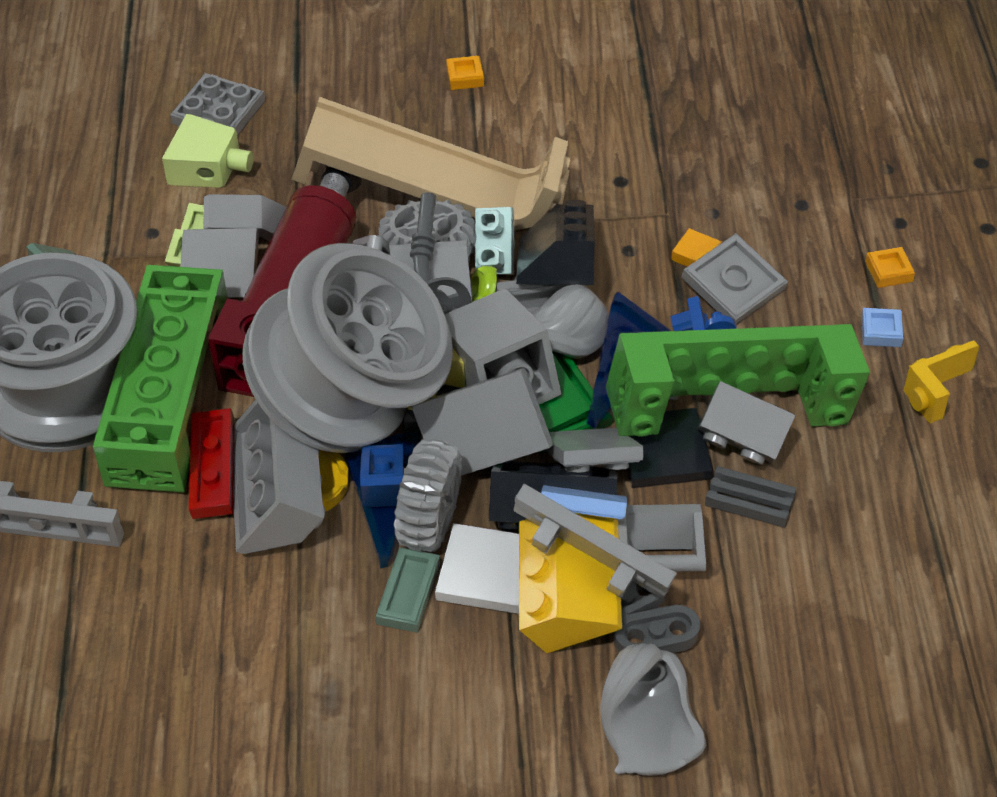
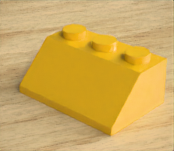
(565, 591)

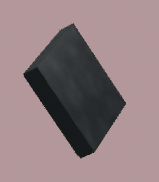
(673, 454)

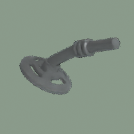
(422, 253)

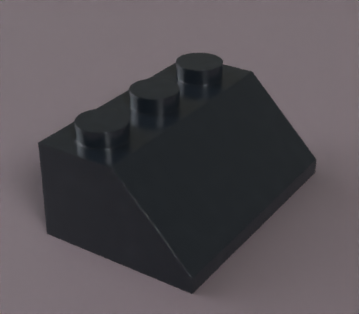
(559, 247)
(510, 476)

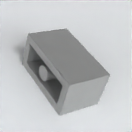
(745, 423)

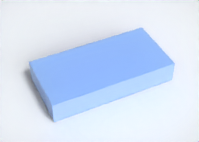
(588, 502)

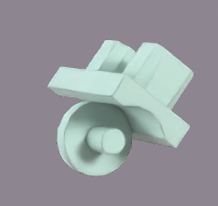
(495, 239)

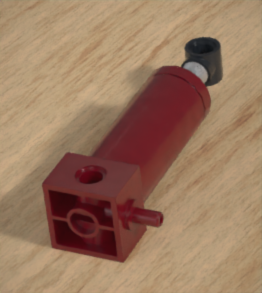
(310, 221)

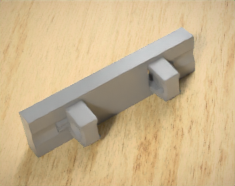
(56, 520)
(562, 523)

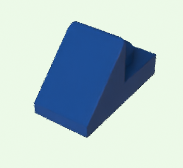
(381, 474)

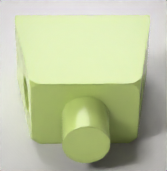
(204, 154)

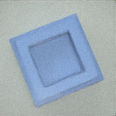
(882, 327)

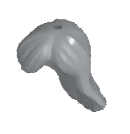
(574, 321)
(649, 712)

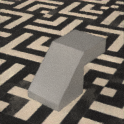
(242, 212)

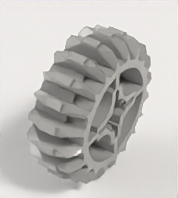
(449, 224)
(428, 495)

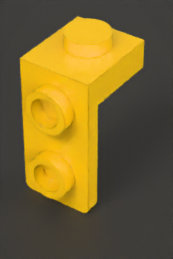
(926, 377)

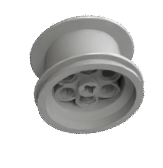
(59, 347)
(347, 348)

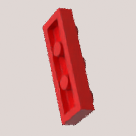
(211, 463)

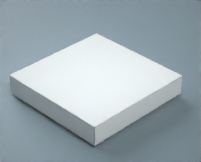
(481, 569)

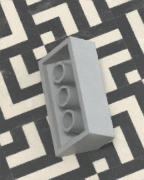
(273, 485)

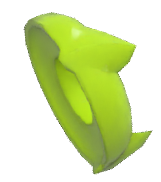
(483, 282)

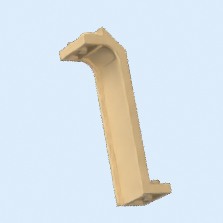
(426, 164)

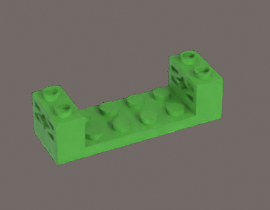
(815, 360)
(156, 378)

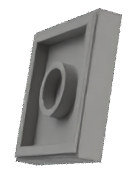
(734, 279)

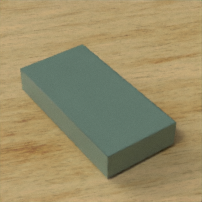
(408, 590)

